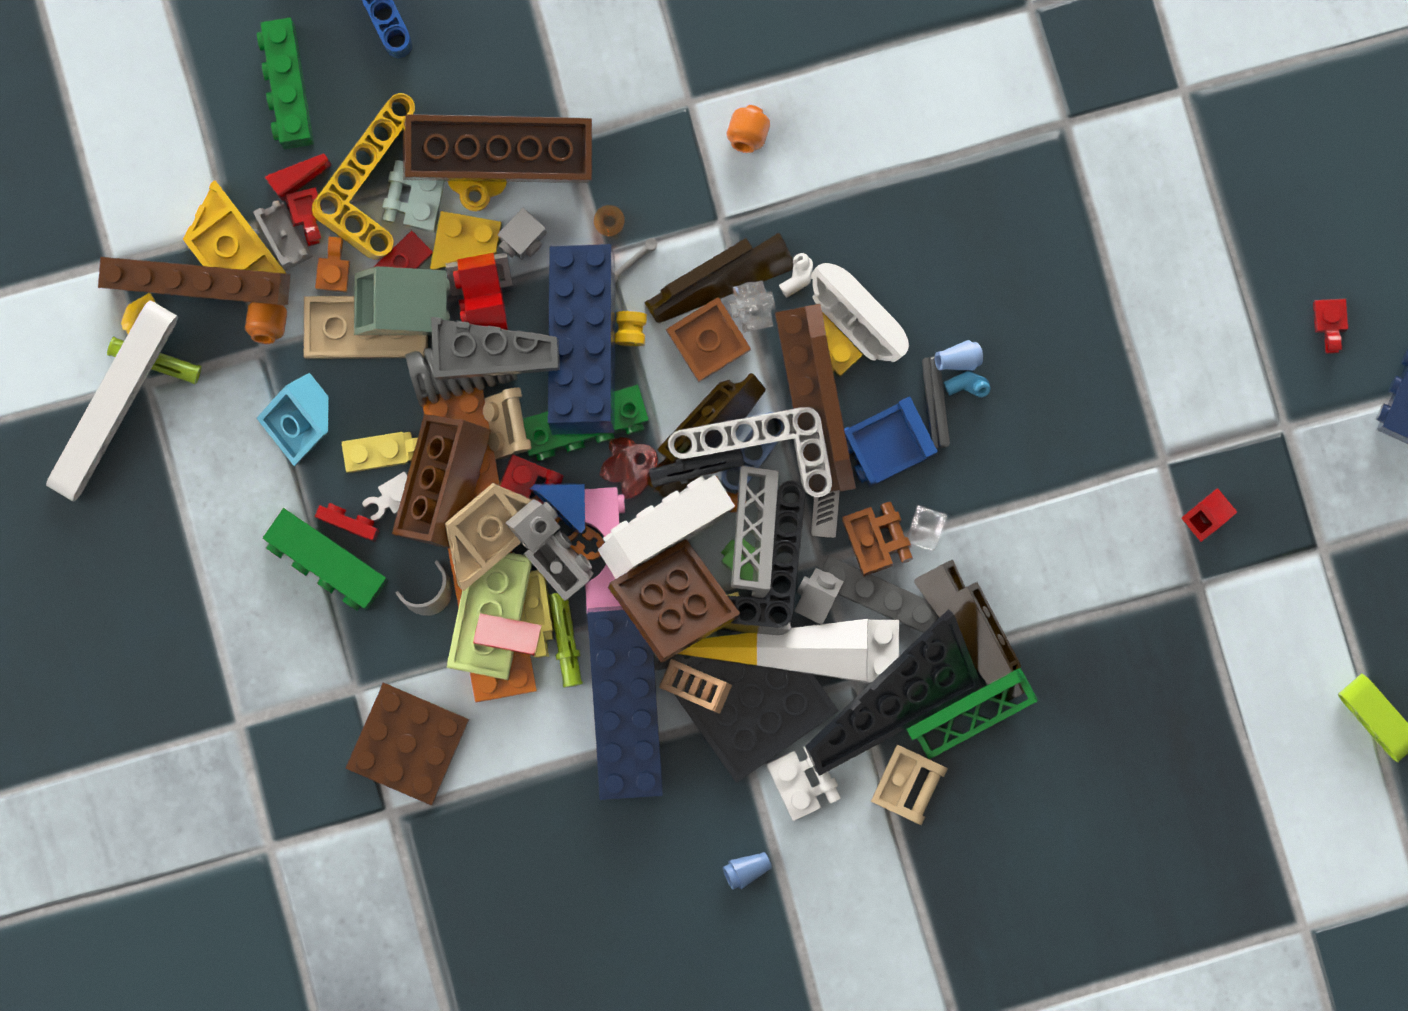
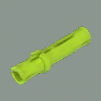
(165, 364)
(565, 641)

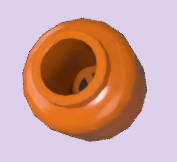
(748, 129)
(265, 322)

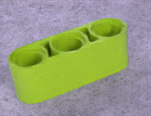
(1377, 716)

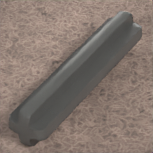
(935, 403)

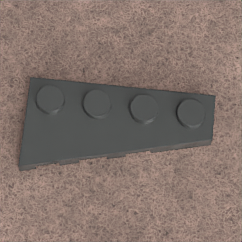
(482, 351)

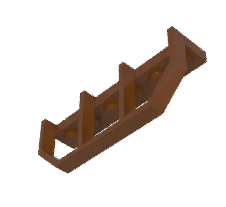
(814, 387)

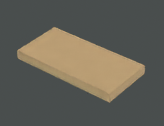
(331, 333)

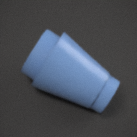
(745, 870)

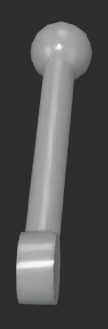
(650, 245)

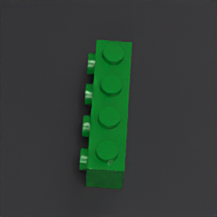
(286, 82)
(629, 417)

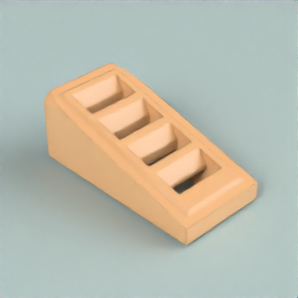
(720, 695)

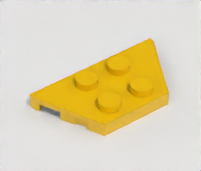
(225, 238)

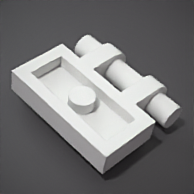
(795, 787)

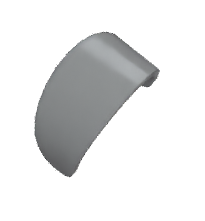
(438, 603)

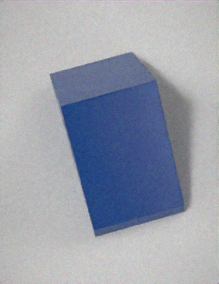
(566, 500)

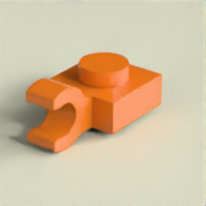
(333, 272)

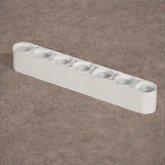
(112, 400)

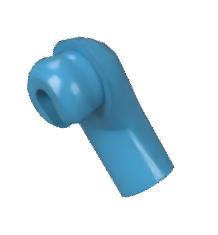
(969, 382)

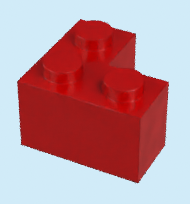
(481, 291)

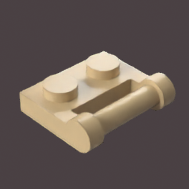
(506, 423)
(898, 782)

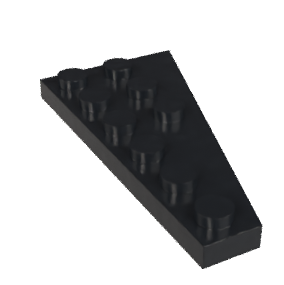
(912, 688)

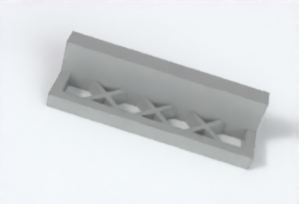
(762, 530)

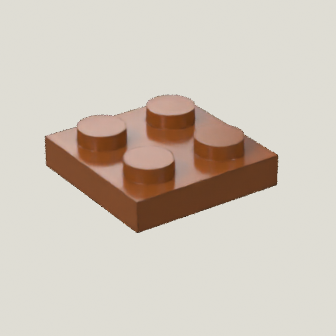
(708, 339)

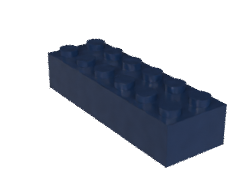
(584, 322)
(624, 706)

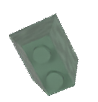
(399, 300)

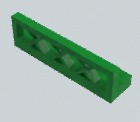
(972, 700)

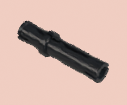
(662, 475)

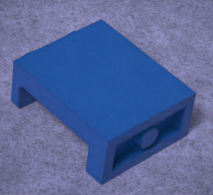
(889, 443)

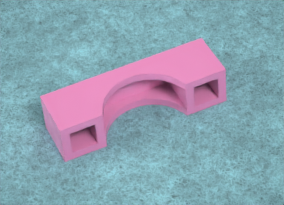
(602, 513)

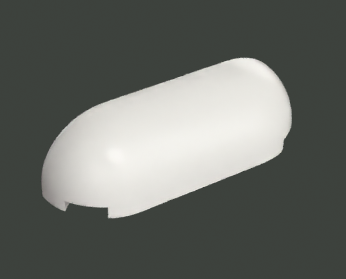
(858, 314)

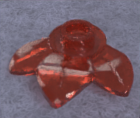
(625, 468)

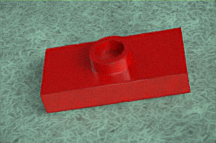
(408, 253)

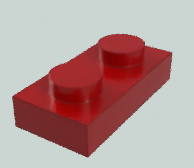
(336, 516)

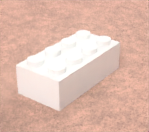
(667, 524)

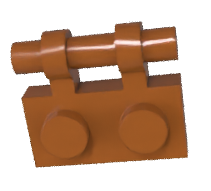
(868, 541)

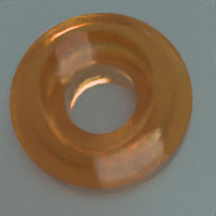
(609, 210)

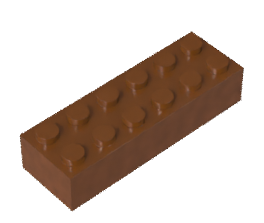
(497, 148)

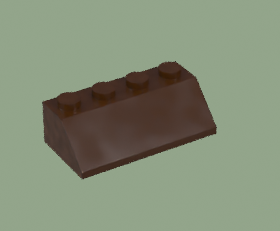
(440, 478)

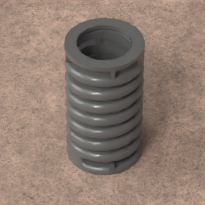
(425, 384)

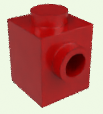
(1209, 514)

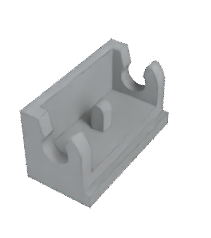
(282, 236)

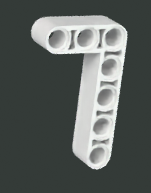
(761, 436)

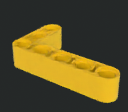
(358, 174)

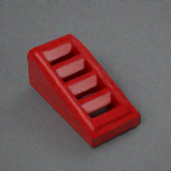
(298, 175)

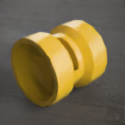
(630, 328)

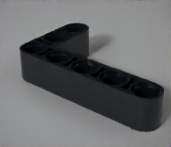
(780, 572)

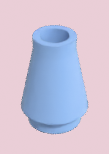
(960, 357)

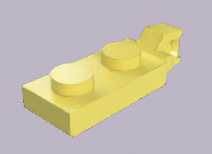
(378, 451)
(538, 610)

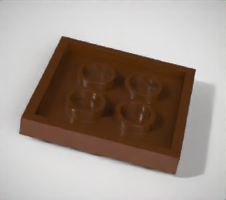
(673, 600)
(407, 744)

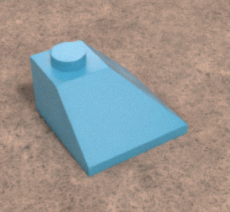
(297, 417)

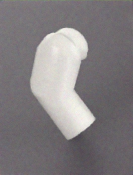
(800, 277)

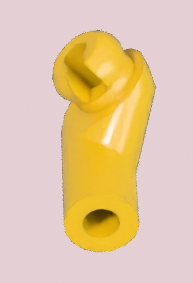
(133, 310)

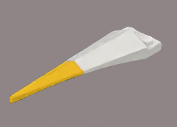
(838, 650)

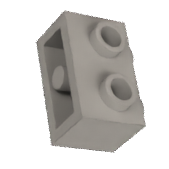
(561, 564)

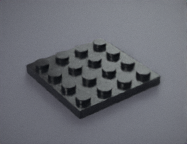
(761, 713)

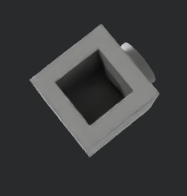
(522, 235)
(534, 524)
(818, 595)

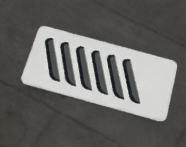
(825, 515)

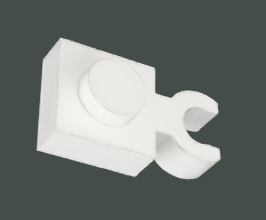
(390, 498)

